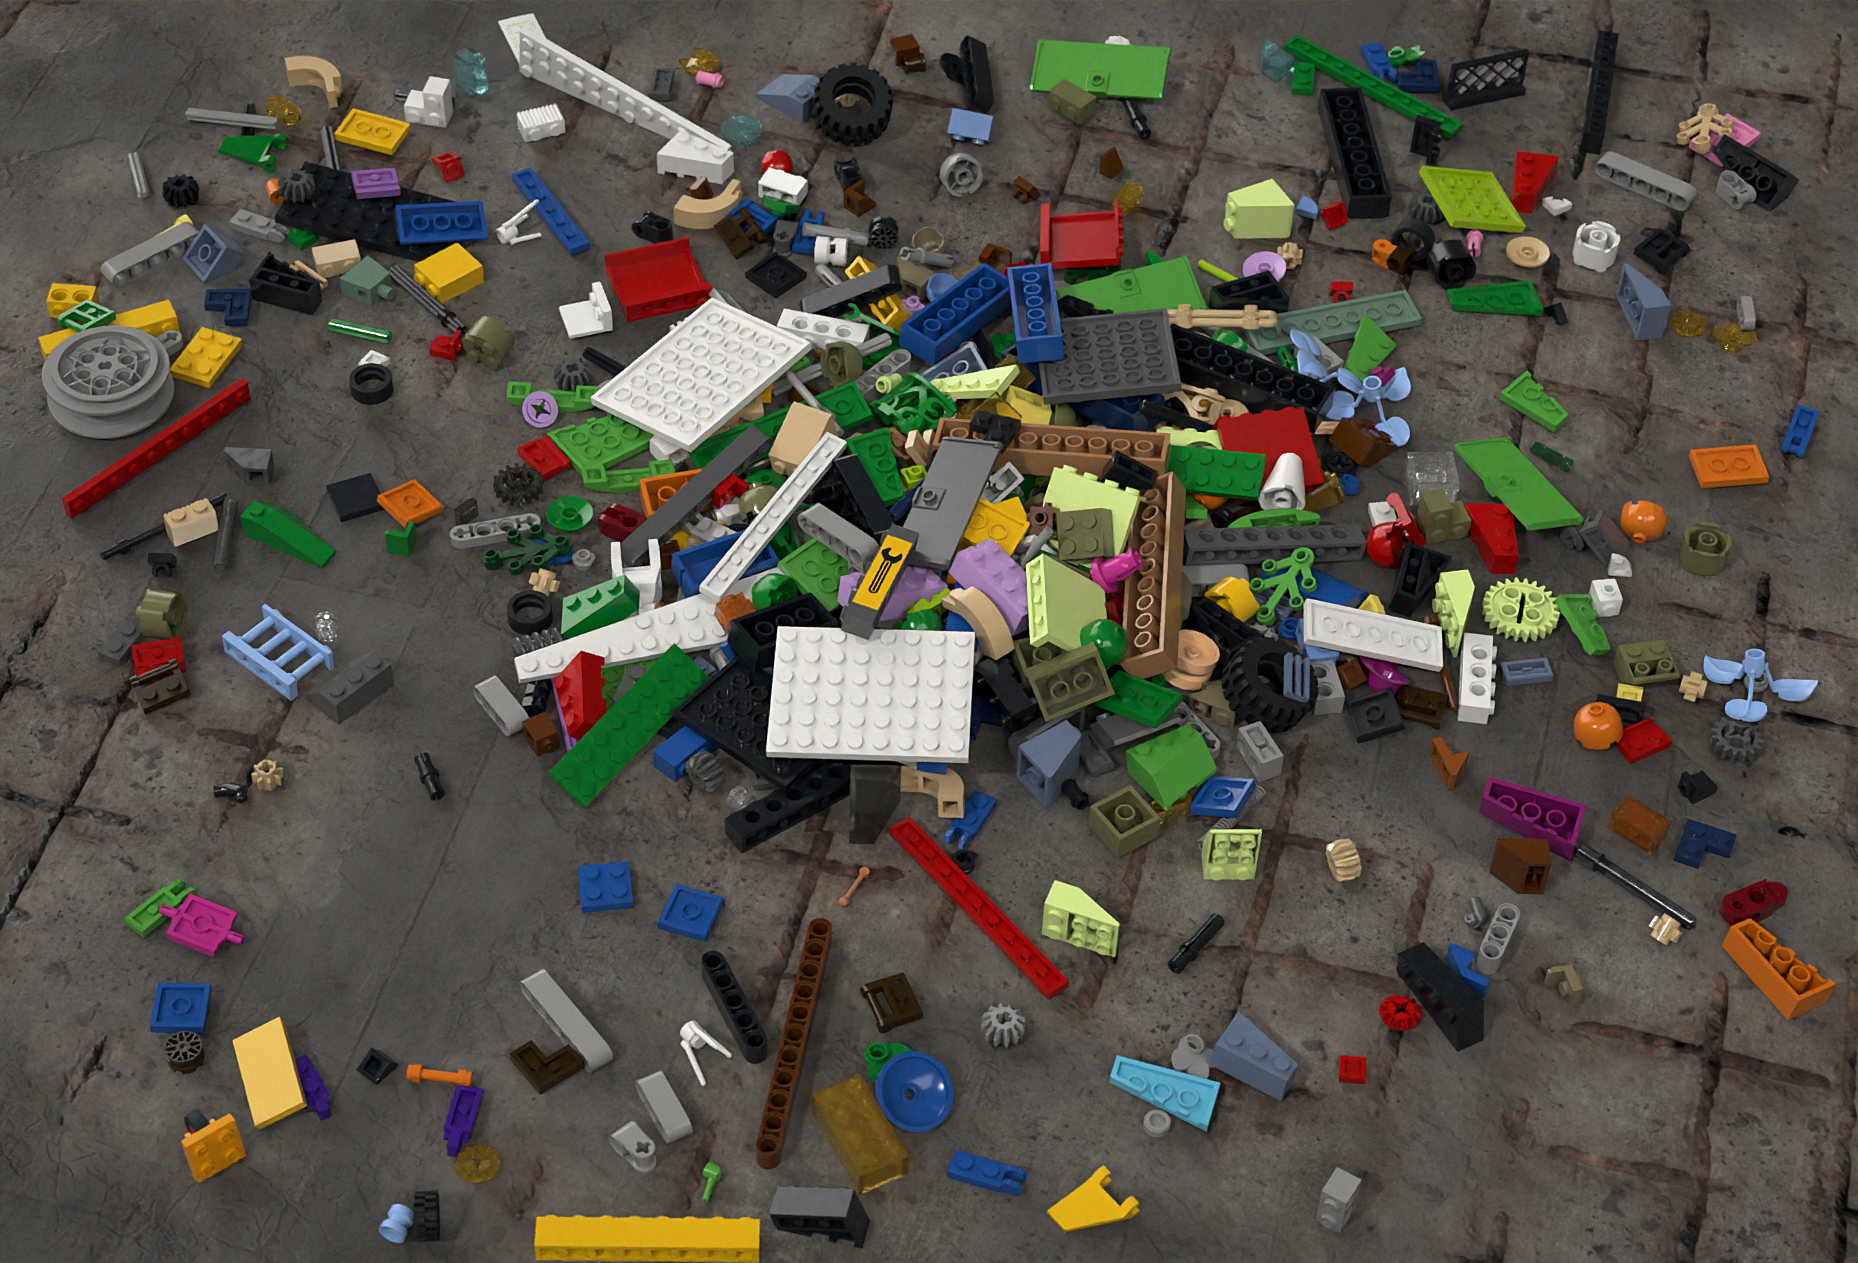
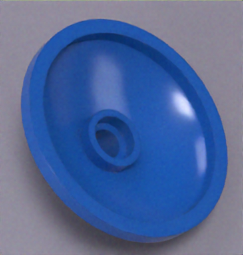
(926, 1082)

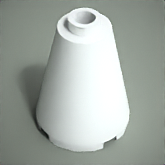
(1284, 485)

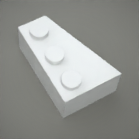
(696, 158)

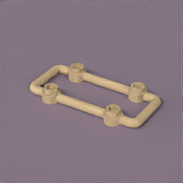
(1247, 318)

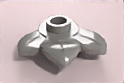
(1192, 1056)

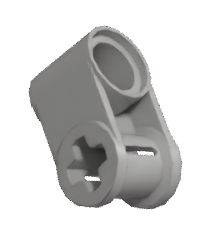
(1733, 188)
(634, 1147)

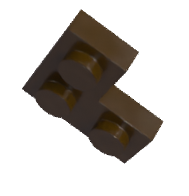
(545, 1071)

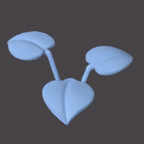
(1313, 368)
(1395, 390)
(1754, 665)

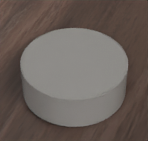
(1157, 1123)

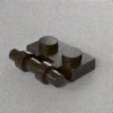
(733, 235)

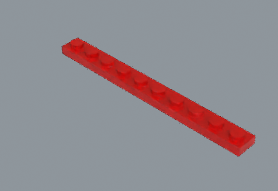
(156, 448)
(979, 908)

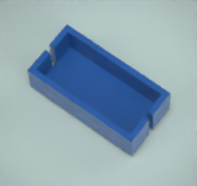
(694, 564)

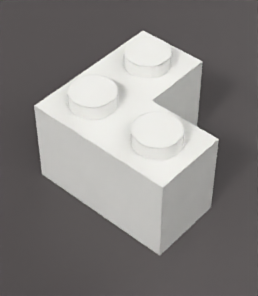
(432, 105)

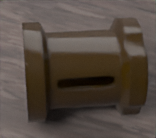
(913, 63)

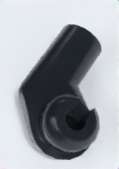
(226, 789)

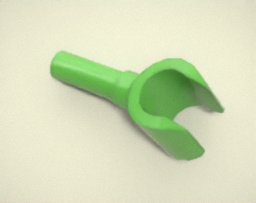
(713, 1173)

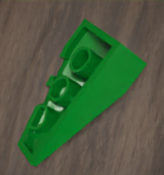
(285, 532)

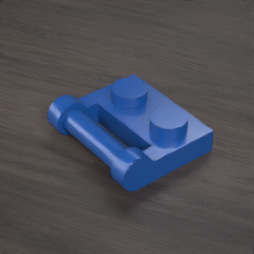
(762, 217)

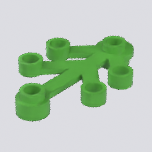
(1284, 582)

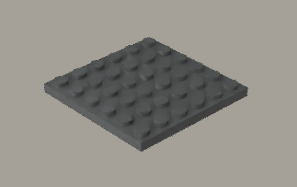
(1112, 358)

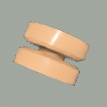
(1195, 661)

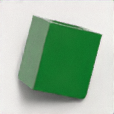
(401, 542)

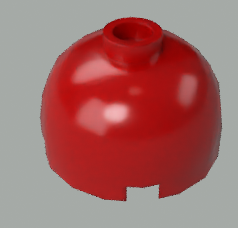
(1384, 545)

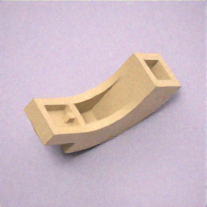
(316, 72)
(706, 213)
(984, 618)
(946, 788)

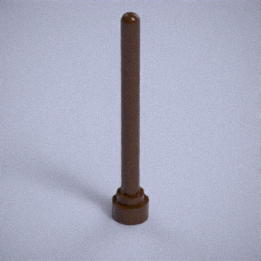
(1444, 672)

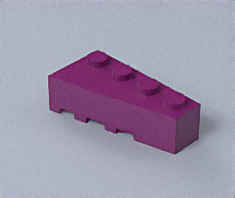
(1534, 814)

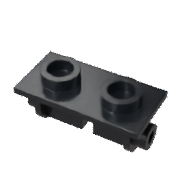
(537, 696)

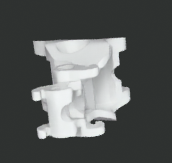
(645, 578)

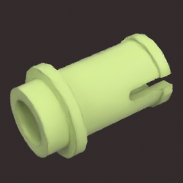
(886, 384)

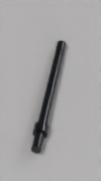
(124, 545)

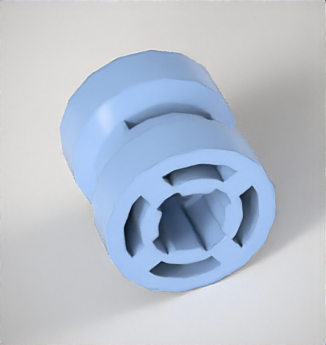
(396, 1225)

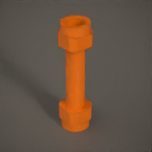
(416, 1073)

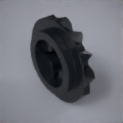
(1347, 464)

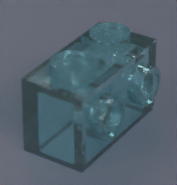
(470, 71)

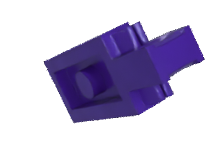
(313, 1088)
(462, 1117)

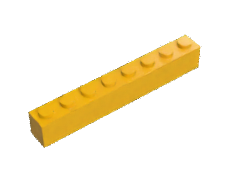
(647, 1239)

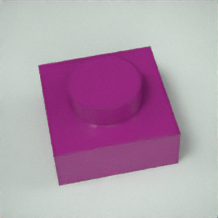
(1385, 374)

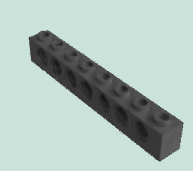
(1258, 544)

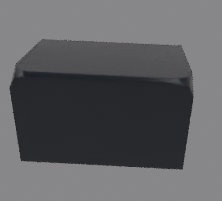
(376, 1066)

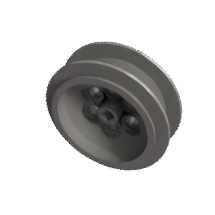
(108, 382)

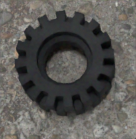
(426, 1216)

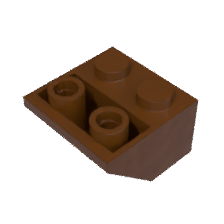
(1362, 440)
(1522, 864)

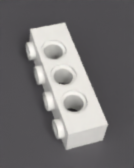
(822, 329)
(1475, 678)

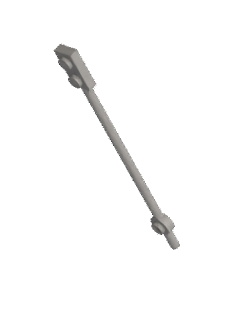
(789, 375)

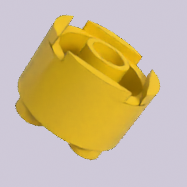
(1234, 597)

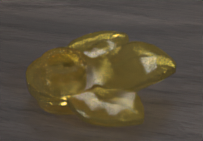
(701, 61)
(1733, 338)

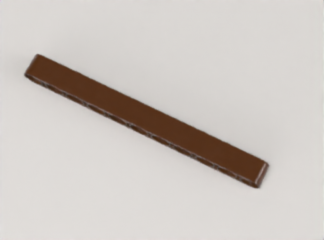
(796, 1027)

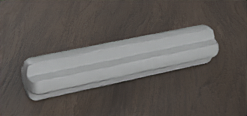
(138, 175)

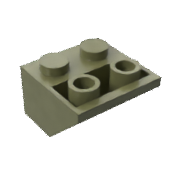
(1645, 663)

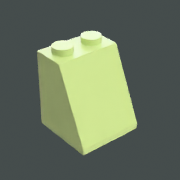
(1259, 212)

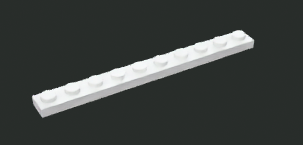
(772, 517)

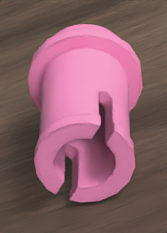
(709, 79)
(1474, 241)

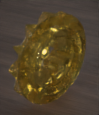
(1695, 328)
(487, 1169)

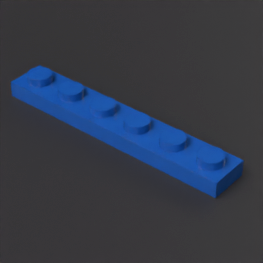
(551, 211)

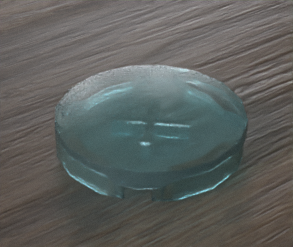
(741, 130)

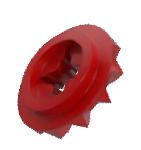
(1400, 1021)

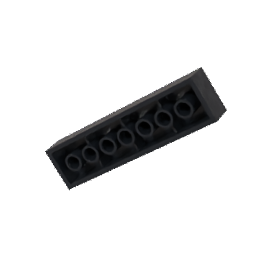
(1354, 152)
(1248, 378)

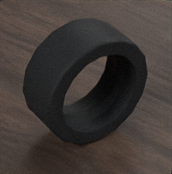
(1416, 227)
(372, 395)
(525, 599)

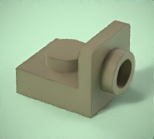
(1568, 983)

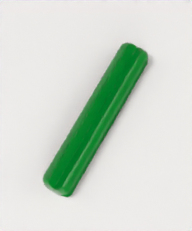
(359, 330)

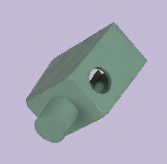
(367, 282)

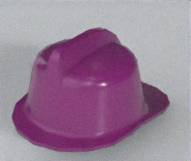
(1383, 675)

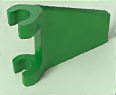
(254, 149)
(874, 324)

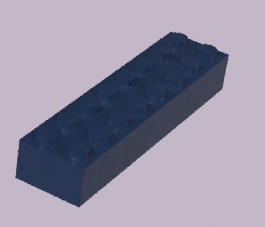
(1111, 412)

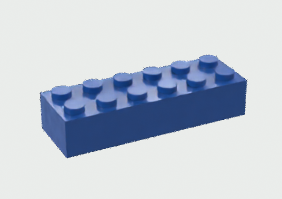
(1035, 313)
(956, 314)

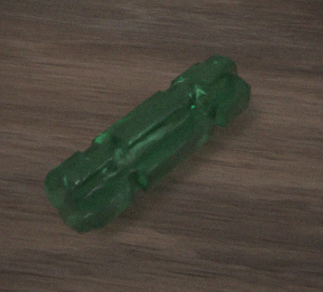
(1552, 456)

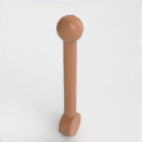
(863, 873)

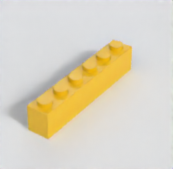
(152, 319)

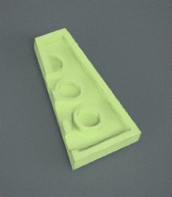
(977, 384)

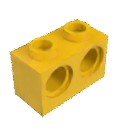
(66, 296)

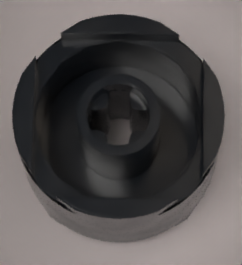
(1451, 264)

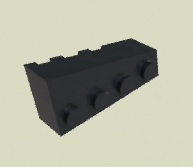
(1443, 995)

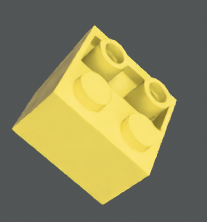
(1028, 405)

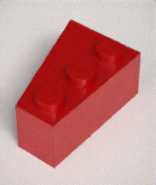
(1495, 536)

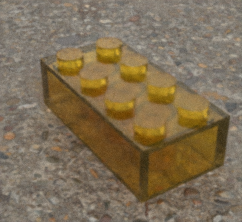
(860, 1134)

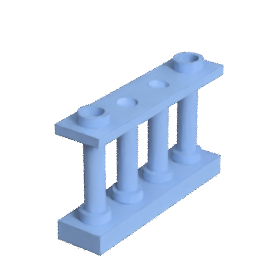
(271, 670)

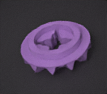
(549, 406)

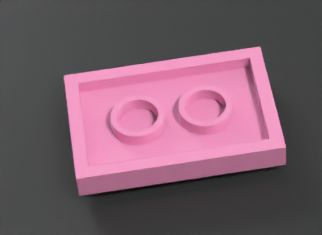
(1741, 133)

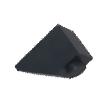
(1128, 472)

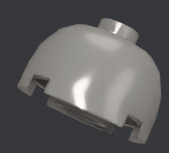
(961, 174)

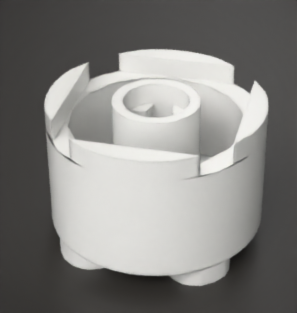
(1596, 246)

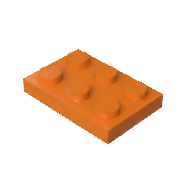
(1728, 466)

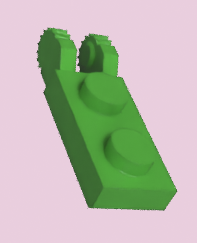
(147, 916)

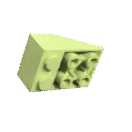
(1453, 605)
(1230, 854)
(1079, 920)

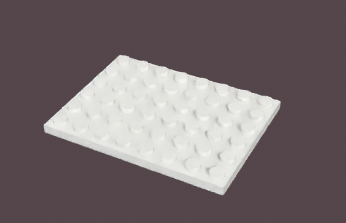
(701, 374)
(871, 698)

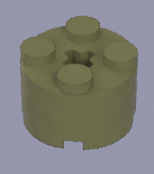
(487, 342)
(1705, 549)
(162, 614)

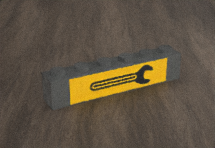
(879, 582)

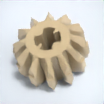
(1343, 860)

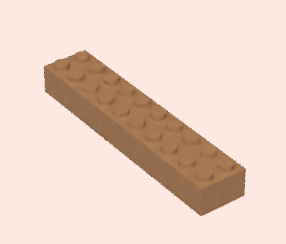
(1043, 447)
(1154, 592)

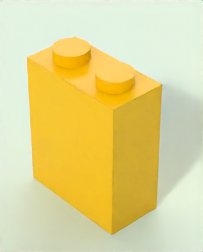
(448, 273)

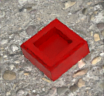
(1352, 1069)

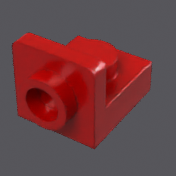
(449, 165)
(447, 347)
(728, 490)

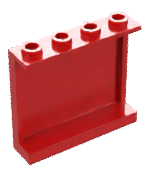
(1081, 238)
(656, 279)
(1272, 435)

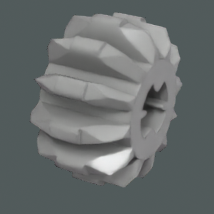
(1003, 1025)

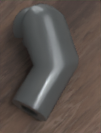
(1477, 916)

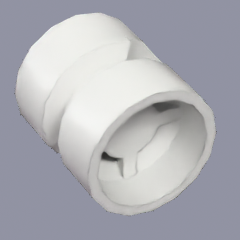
(823, 251)

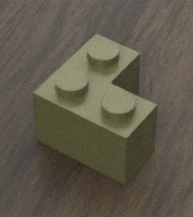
(1441, 519)

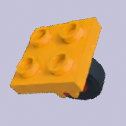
(211, 1144)

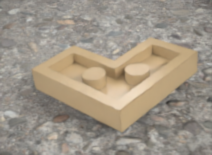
(920, 447)

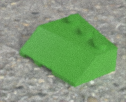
(1171, 765)

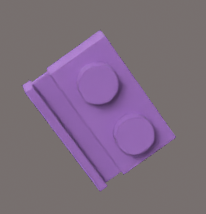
(375, 183)

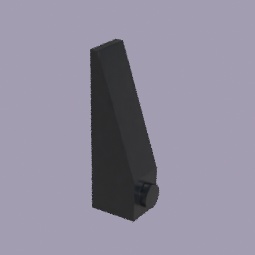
(1768, 179)

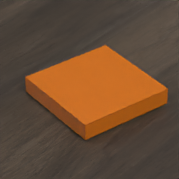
(410, 503)

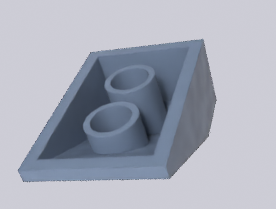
(791, 95)
(1643, 304)
(960, 362)

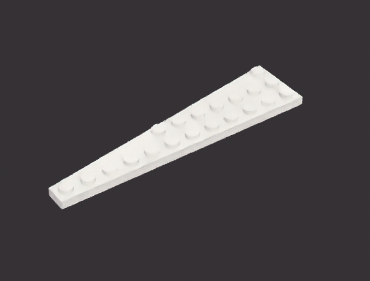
(569, 73)
(641, 637)

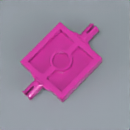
(201, 925)

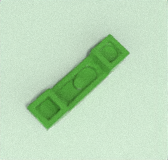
(566, 400)
(623, 480)
(1277, 517)

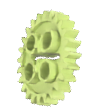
(1502, 608)

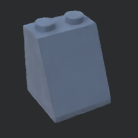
(1049, 761)

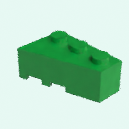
(599, 606)

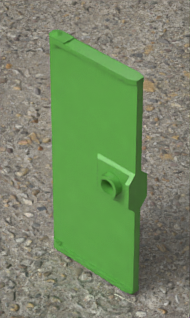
(1102, 68)
(1141, 289)
(1518, 484)

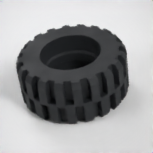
(858, 81)
(1252, 698)

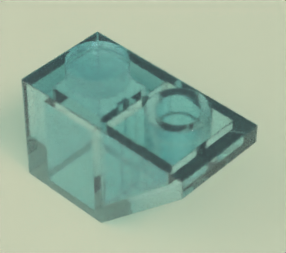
(1275, 62)

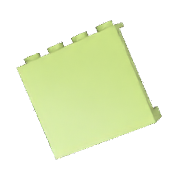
(1078, 492)
(1060, 603)

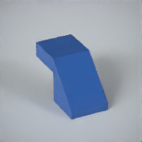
(1461, 962)

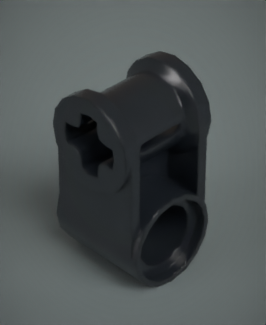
(847, 173)
(653, 228)

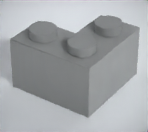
(1001, 483)

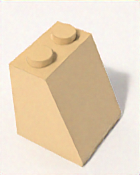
(798, 436)

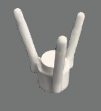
(508, 230)
(696, 1037)

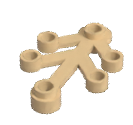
(1706, 114)

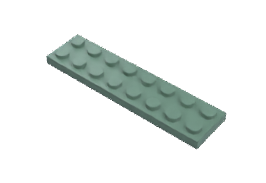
(1337, 321)

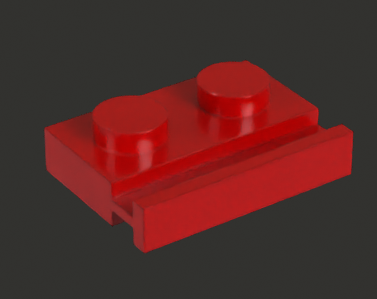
(544, 456)
(157, 653)
(1642, 741)

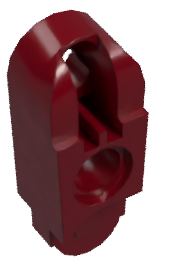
(619, 522)
(1753, 902)

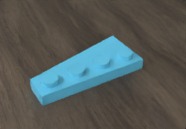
(1173, 1091)

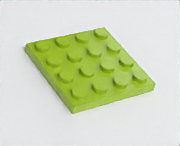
(1472, 199)

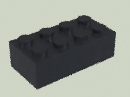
(756, 633)

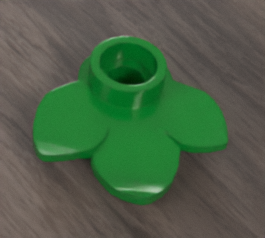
(1399, 56)
(1002, 342)
(886, 1052)

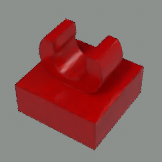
(1334, 215)
(1340, 289)

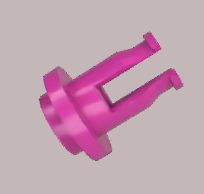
(1115, 569)

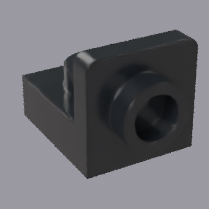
(1696, 786)

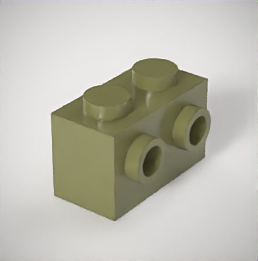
(1071, 101)

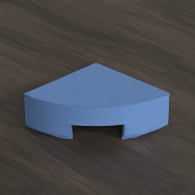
(1307, 208)

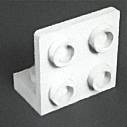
(588, 316)

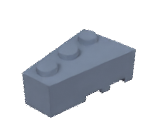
(1254, 1058)

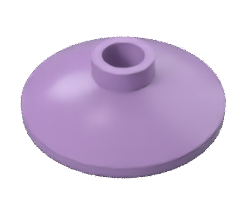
(1263, 262)

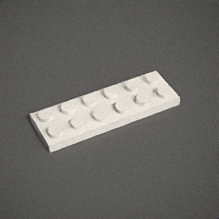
(1373, 635)

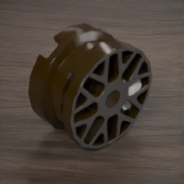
(184, 1052)

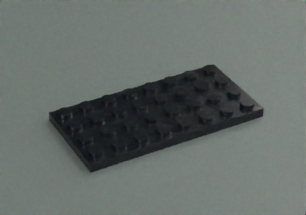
(341, 216)

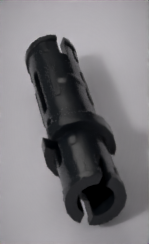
(1142, 127)
(1190, 950)

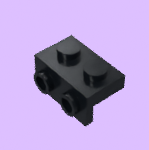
(1426, 138)

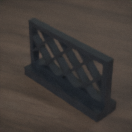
(1486, 91)

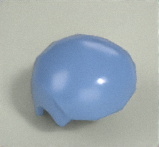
(938, 285)

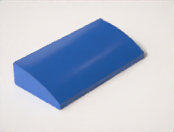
(441, 222)
(1328, 588)

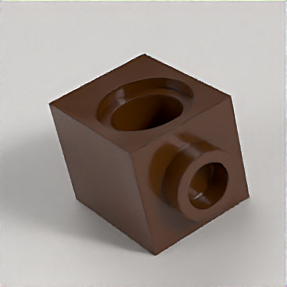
(541, 734)

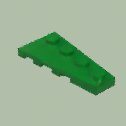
(1501, 298)
(878, 460)

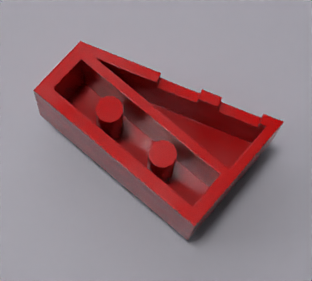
(1530, 179)
(581, 693)

